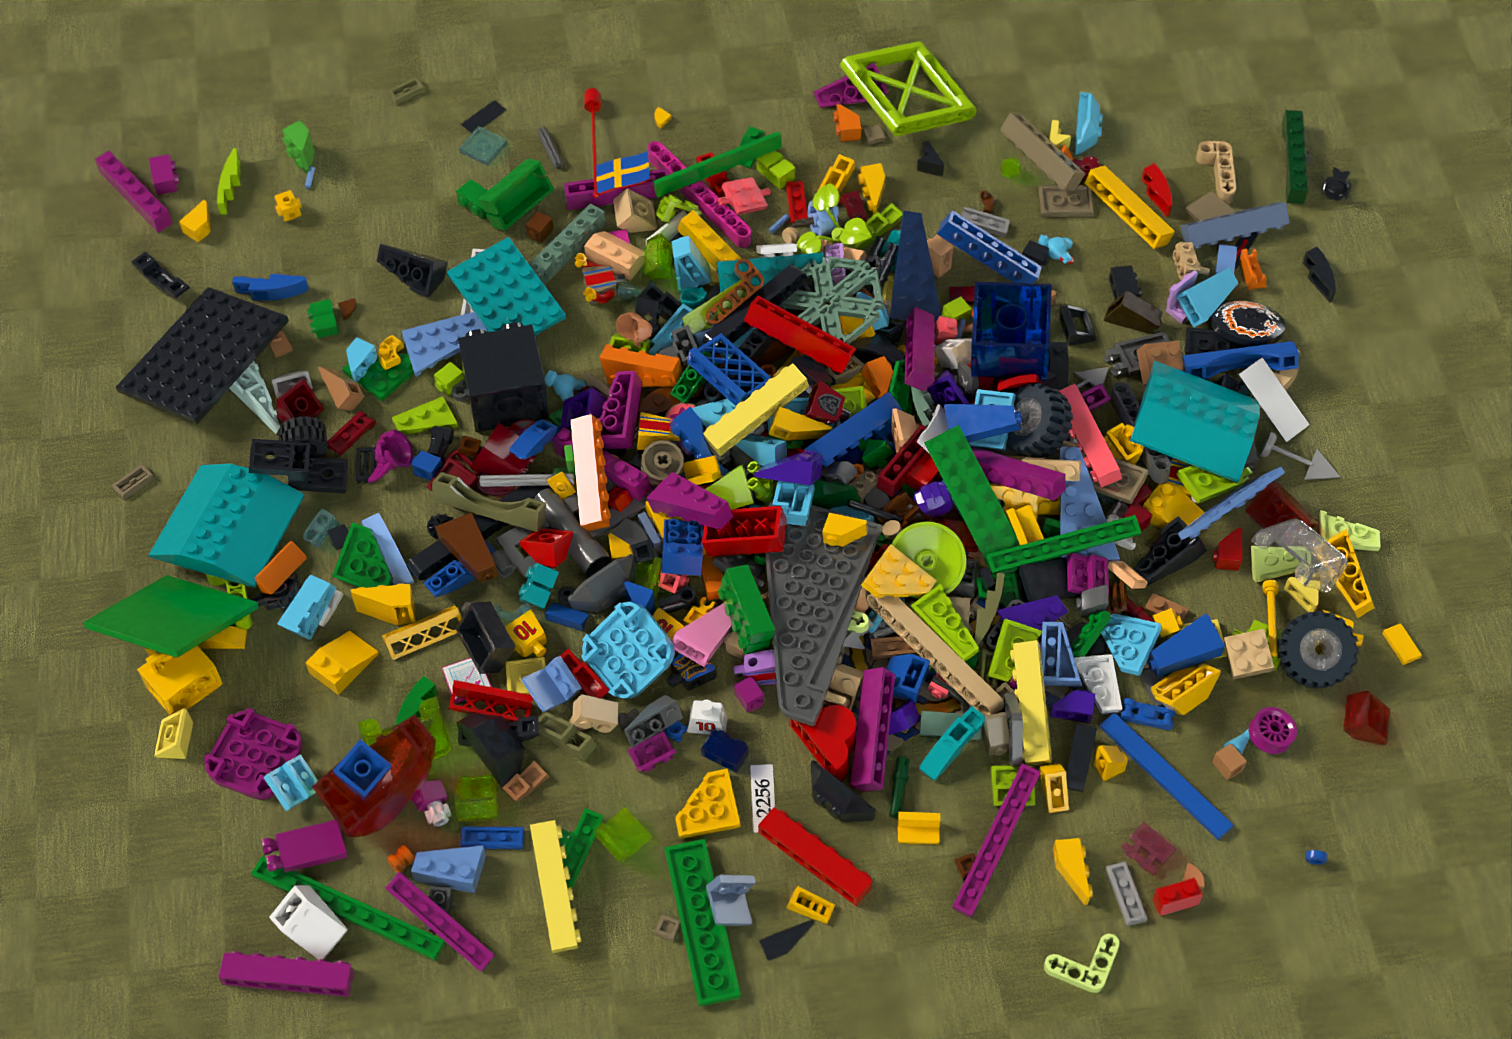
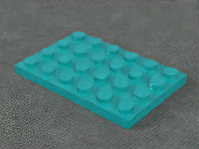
(505, 289)

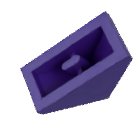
(903, 717)

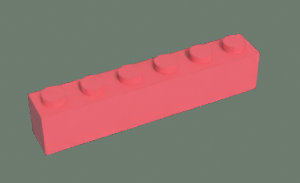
(1090, 440)

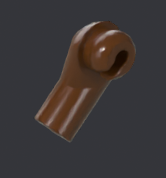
(988, 201)

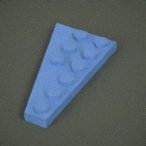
(437, 340)
(1234, 499)
(1081, 506)

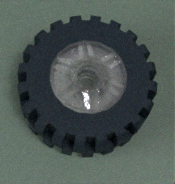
(1044, 423)
(1336, 649)

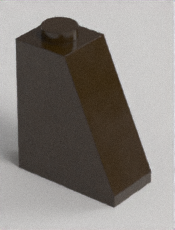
(1133, 313)

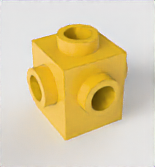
(287, 205)

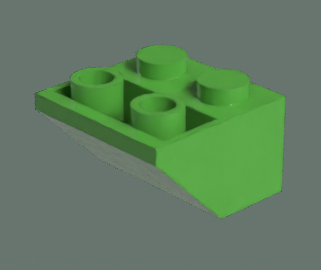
(299, 145)

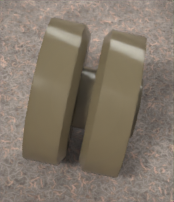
(661, 453)

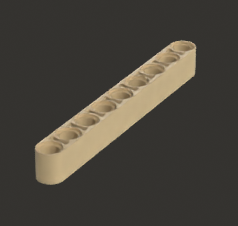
(941, 656)

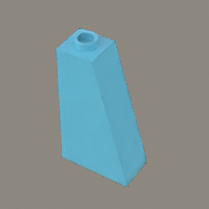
(1204, 298)

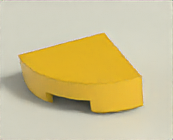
(662, 117)

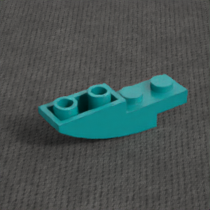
(951, 743)

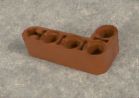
(732, 296)

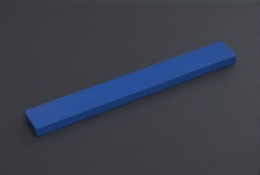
(1166, 776)

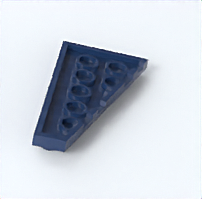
(914, 275)

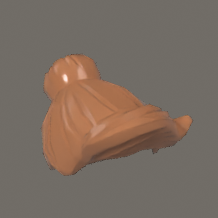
(633, 328)

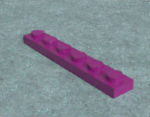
(440, 921)

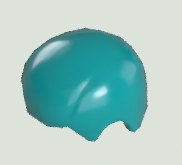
(693, 297)

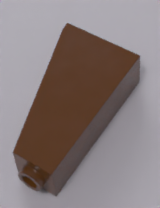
(468, 546)

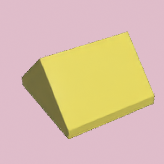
(174, 736)

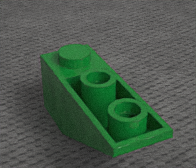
(689, 382)

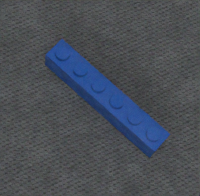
(855, 428)

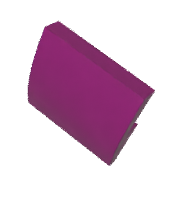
(1086, 572)

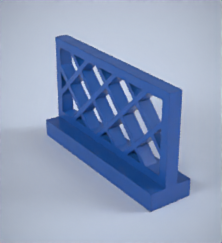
(718, 376)

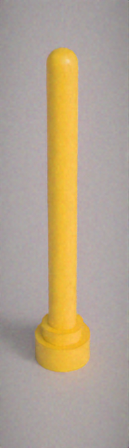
(1271, 589)

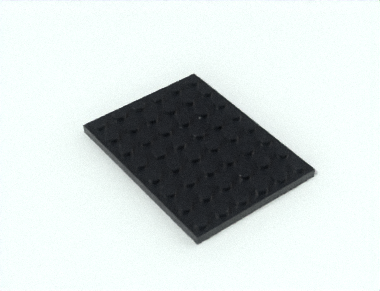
(202, 355)

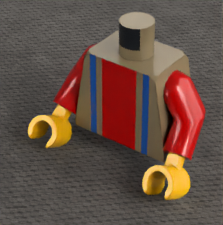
(598, 280)

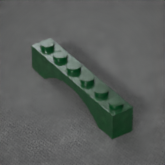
(1294, 139)

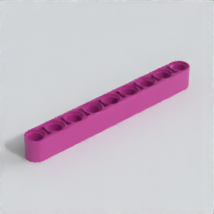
(703, 197)

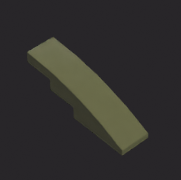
(986, 616)

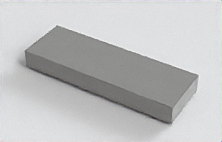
(1126, 894)

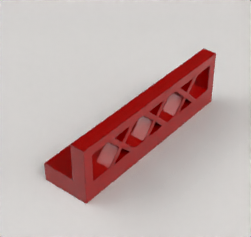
(489, 695)

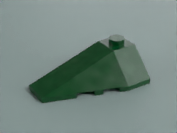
(833, 494)

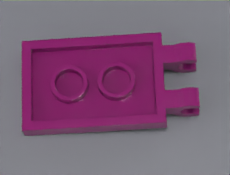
(305, 847)

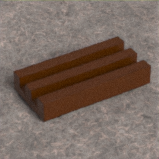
(1122, 587)

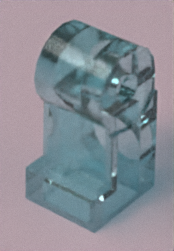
(318, 528)

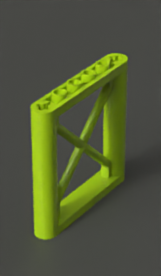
(959, 105)

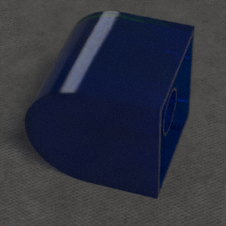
(1011, 330)

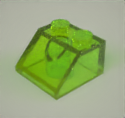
(658, 258)

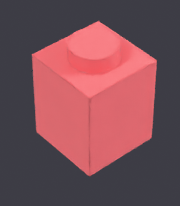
(945, 329)

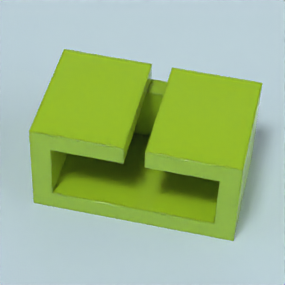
(776, 168)

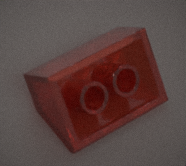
(1277, 506)

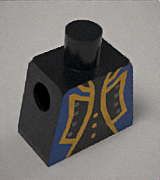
(690, 673)

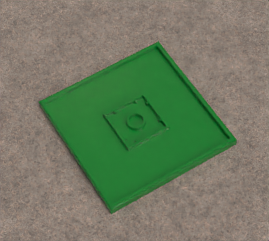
(171, 615)

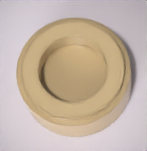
(891, 529)

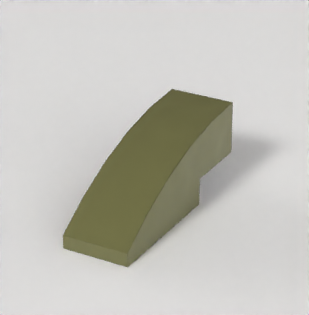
(566, 736)

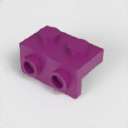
(651, 751)

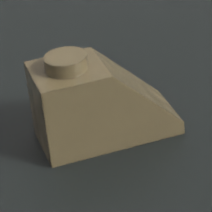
(996, 734)

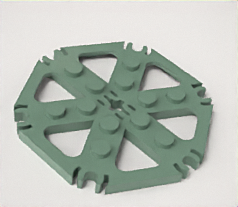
(839, 296)

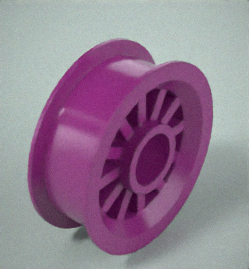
(1272, 730)

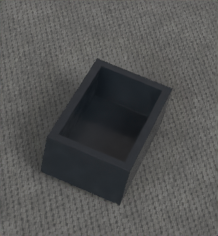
(485, 637)

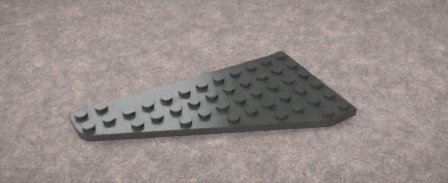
(811, 609)

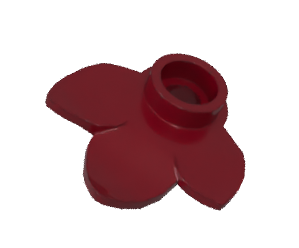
(1087, 164)

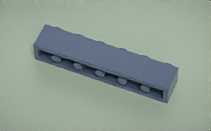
(1236, 224)

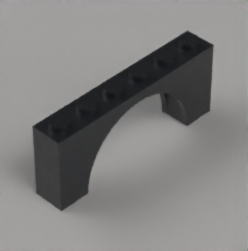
(866, 351)

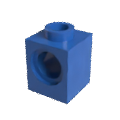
(426, 465)

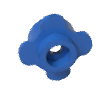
(677, 736)

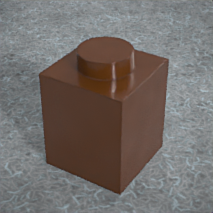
(539, 227)

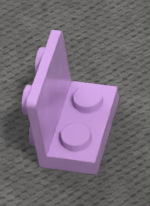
(1173, 306)

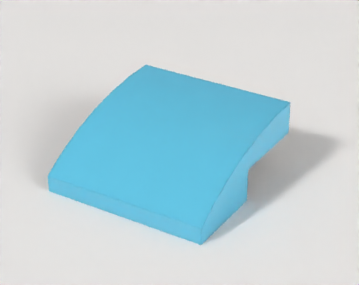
(292, 782)

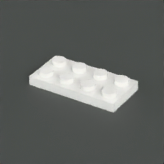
(784, 249)

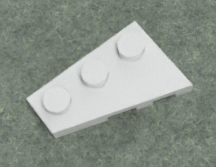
(1100, 678)

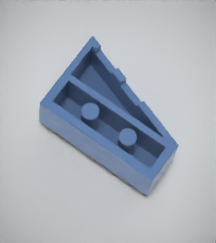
(450, 868)

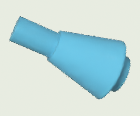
(1240, 742)

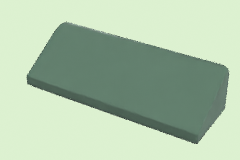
(937, 723)

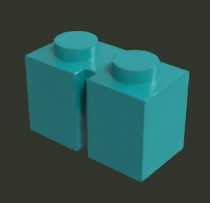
(537, 586)

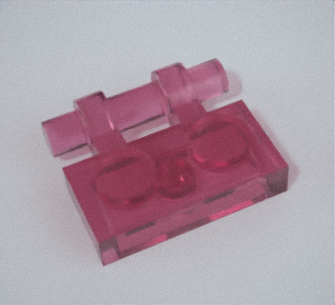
(1153, 844)

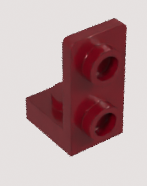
(853, 205)

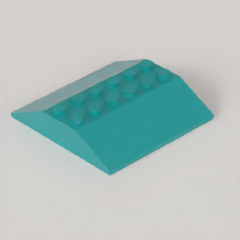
(1196, 421)
(228, 523)

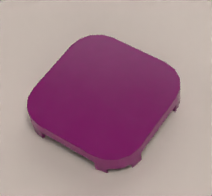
(249, 751)

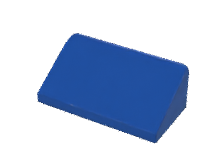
(566, 616)

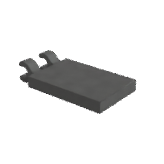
(1127, 353)

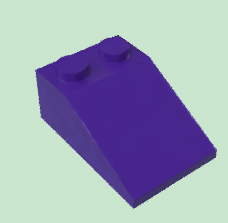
(946, 390)
(800, 468)

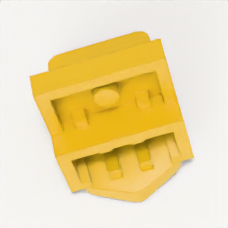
(1120, 445)

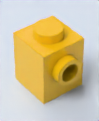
(1170, 623)

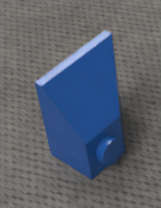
(362, 769)

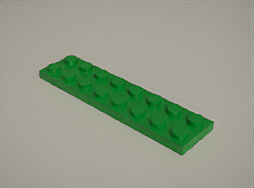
(972, 493)
(704, 940)

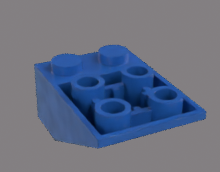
(682, 547)

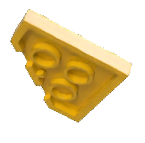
(897, 576)
(709, 807)

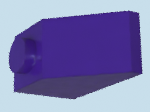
(1075, 707)

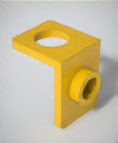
(561, 485)

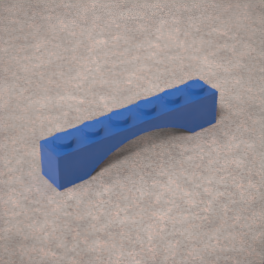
(1277, 356)
(689, 429)

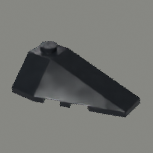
(417, 270)

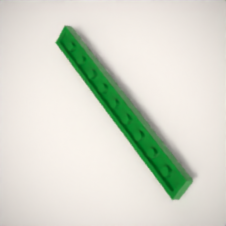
(356, 911)

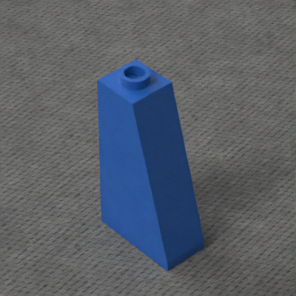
(983, 420)
(1186, 648)

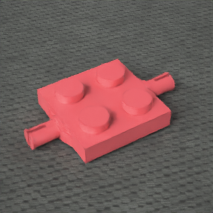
(744, 196)

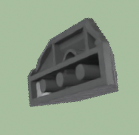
(604, 586)

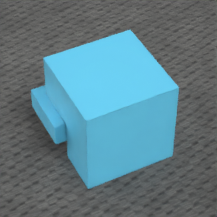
(794, 500)

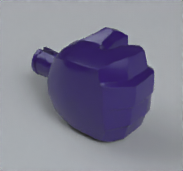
(934, 499)

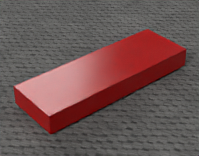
(796, 200)

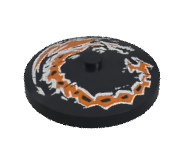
(1248, 323)

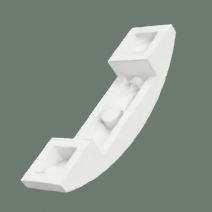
(936, 426)

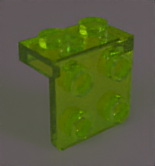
(476, 798)

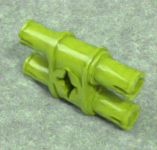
(762, 487)

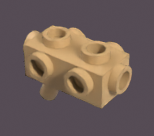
(1186, 260)

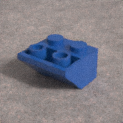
(909, 675)

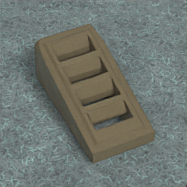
(848, 374)

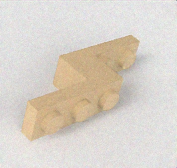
(1069, 467)

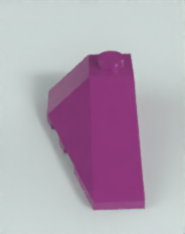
(844, 91)

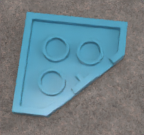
(1130, 641)

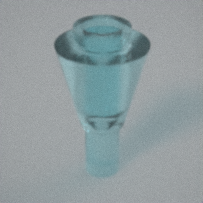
(628, 291)

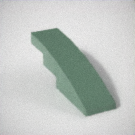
(922, 403)

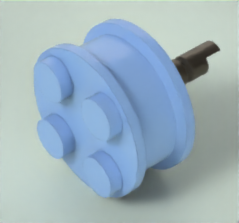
(818, 220)

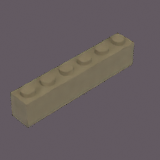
(1042, 152)

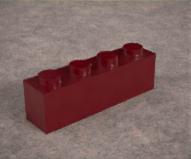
(895, 473)

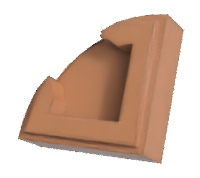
(1192, 871)

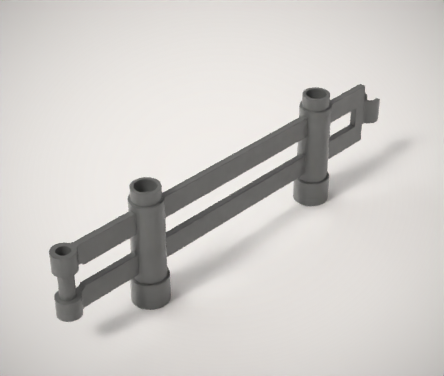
(560, 515)

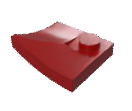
(1018, 381)

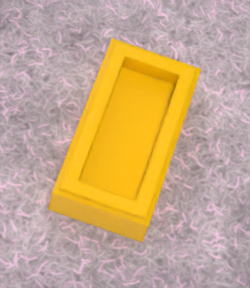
(1402, 644)

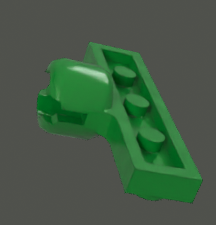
(579, 843)

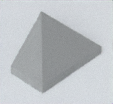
(287, 381)

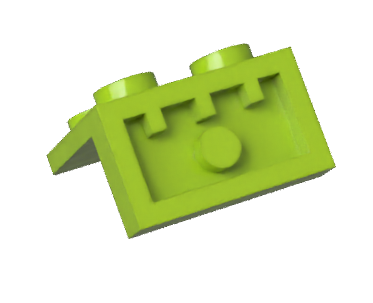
(666, 208)

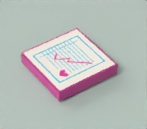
(466, 672)

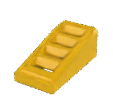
(808, 912)

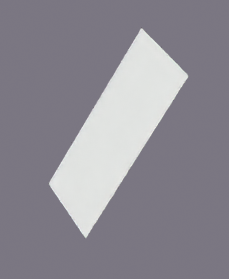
(1274, 399)

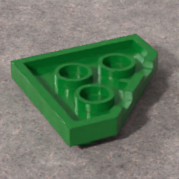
(381, 381)
(362, 560)

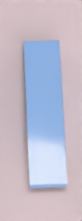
(389, 549)

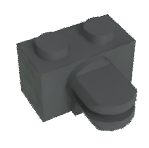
(683, 343)

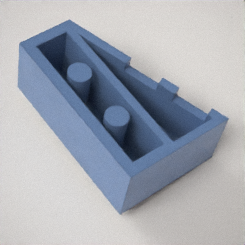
(1057, 657)

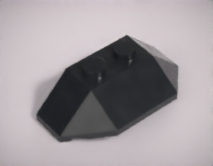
(494, 744)
(837, 797)

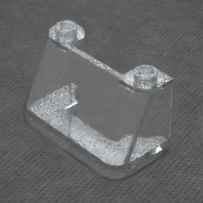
(1319, 560)

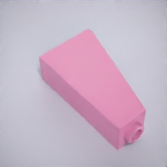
(703, 636)

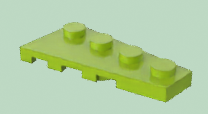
(695, 318)
(939, 615)

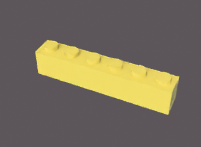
(756, 409)
(1032, 702)
(554, 887)

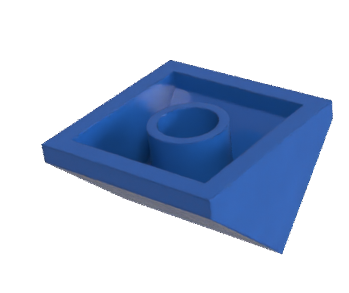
(640, 595)

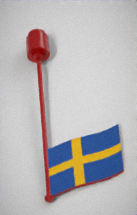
(618, 172)

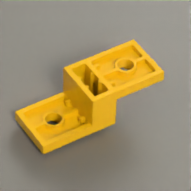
(1018, 499)

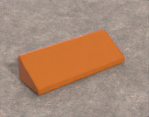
(280, 568)

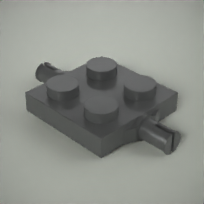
(730, 561)

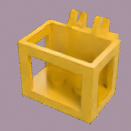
(180, 680)

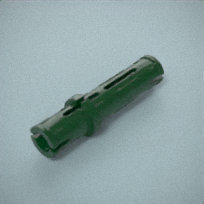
(898, 792)

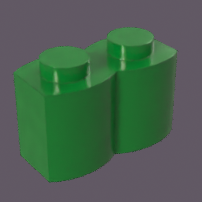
(323, 318)

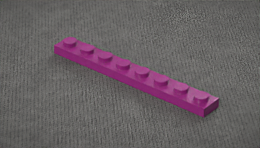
(996, 840)

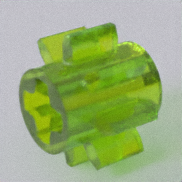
(1010, 167)

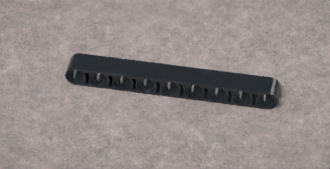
(437, 554)

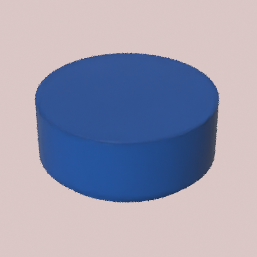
(1316, 857)

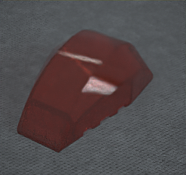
(410, 753)

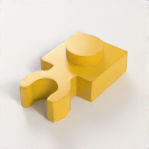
(696, 612)

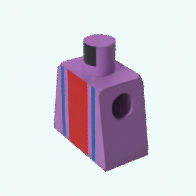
(759, 666)

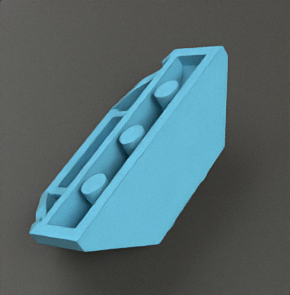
(1087, 122)

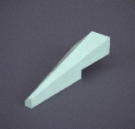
(254, 394)

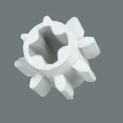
(437, 813)

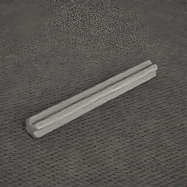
(519, 480)

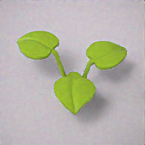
(854, 232)

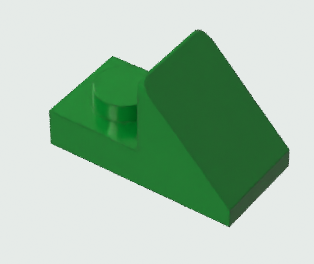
(874, 451)

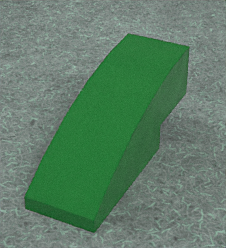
(422, 690)

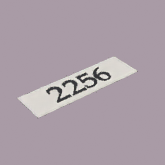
(762, 792)

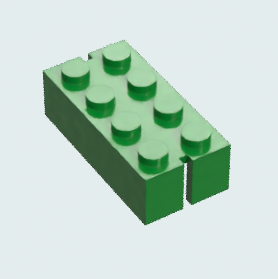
(516, 194)
(746, 610)

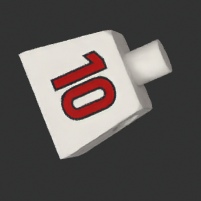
(706, 717)

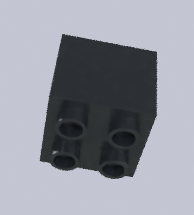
(503, 376)

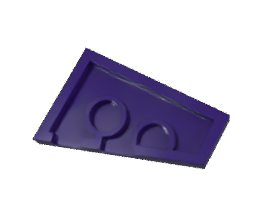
(1035, 612)

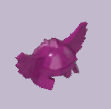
(391, 452)

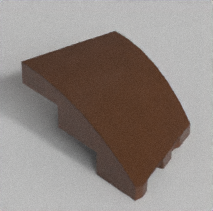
(906, 508)

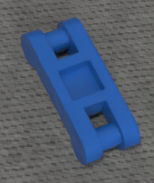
(1147, 714)

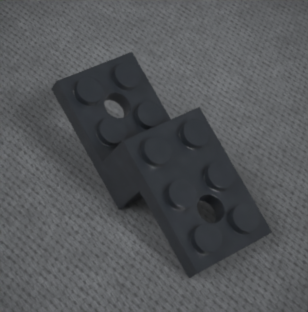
(294, 461)

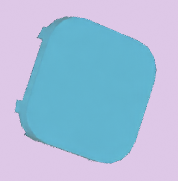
(628, 650)

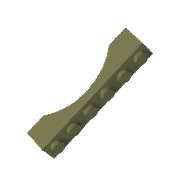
(455, 493)

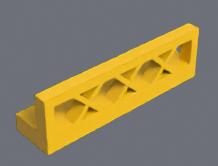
(421, 625)

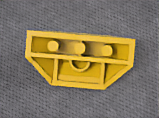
(1186, 688)

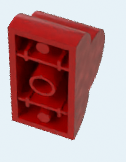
(830, 738)

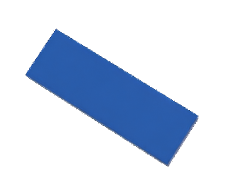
(492, 837)

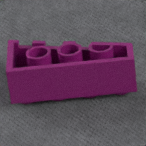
(621, 411)
(689, 501)

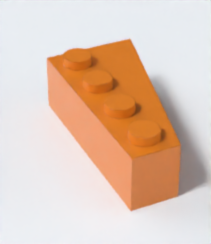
(651, 369)

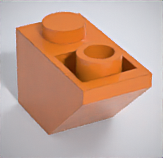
(848, 124)

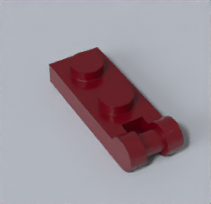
(350, 433)

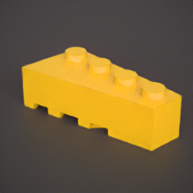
(1352, 582)

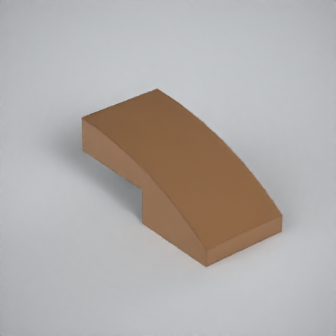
(526, 782)

